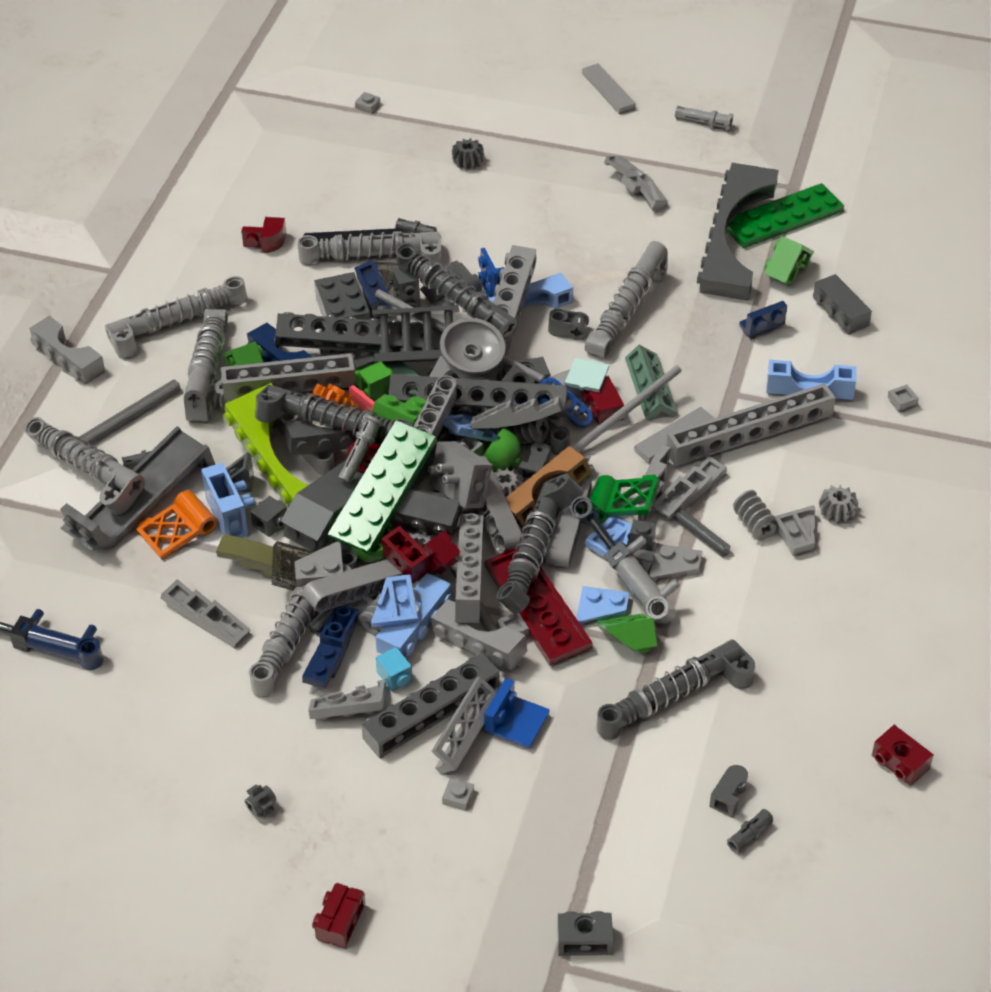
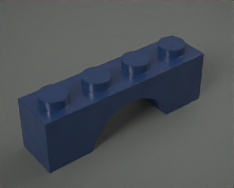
(265, 337)

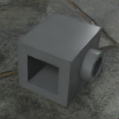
(267, 515)

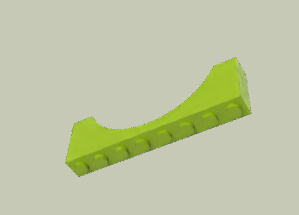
(255, 436)

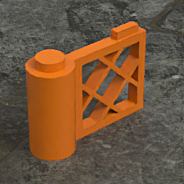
(188, 510)

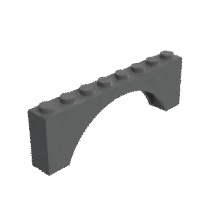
(721, 270)

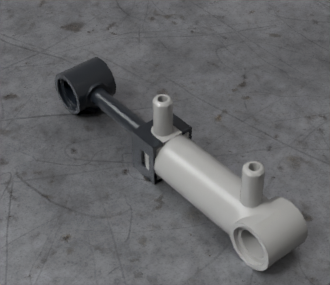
(627, 566)

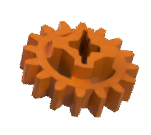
(334, 393)

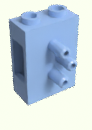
(225, 501)

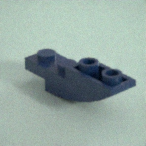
(332, 647)

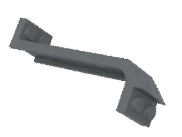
(162, 472)
(317, 507)

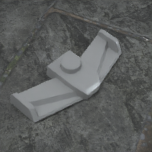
(637, 181)

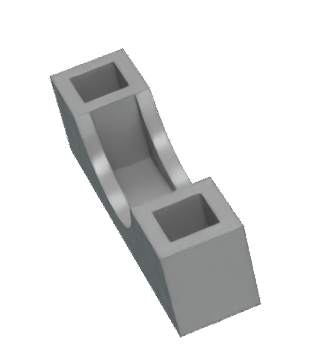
(81, 362)
(500, 646)

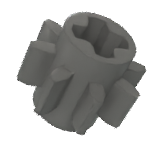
(260, 800)

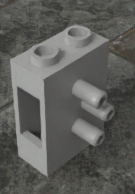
(460, 474)

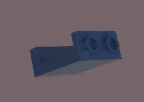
(370, 282)

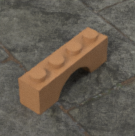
(525, 496)

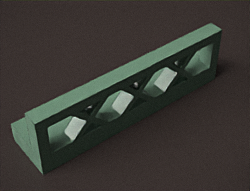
(644, 371)

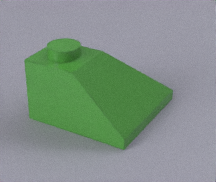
(634, 631)

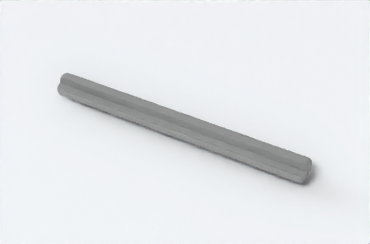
(130, 412)

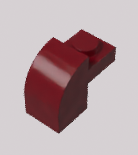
(268, 237)

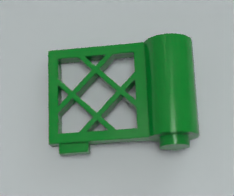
(607, 496)

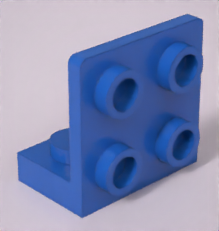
(489, 274)
(513, 716)

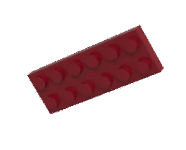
(546, 615)

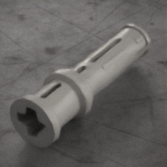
(712, 118)
(364, 440)

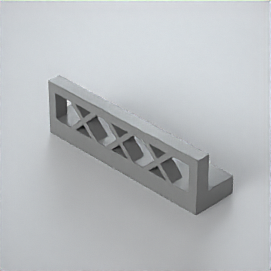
(467, 732)

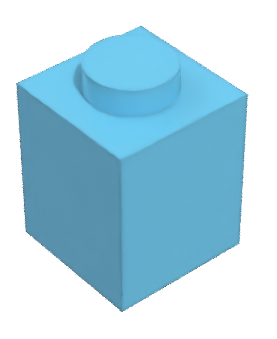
(394, 669)

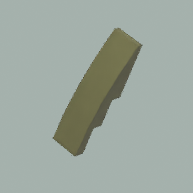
(247, 552)

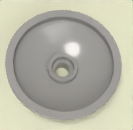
(475, 338)

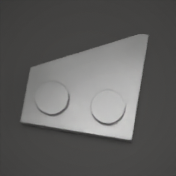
(797, 529)
(675, 562)
(319, 564)

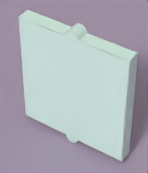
(587, 375)

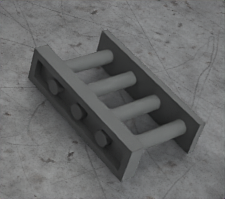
(407, 353)

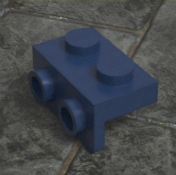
(764, 319)

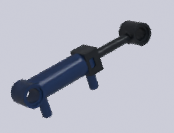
(29, 635)

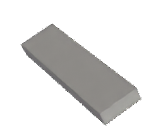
(608, 88)
(650, 446)

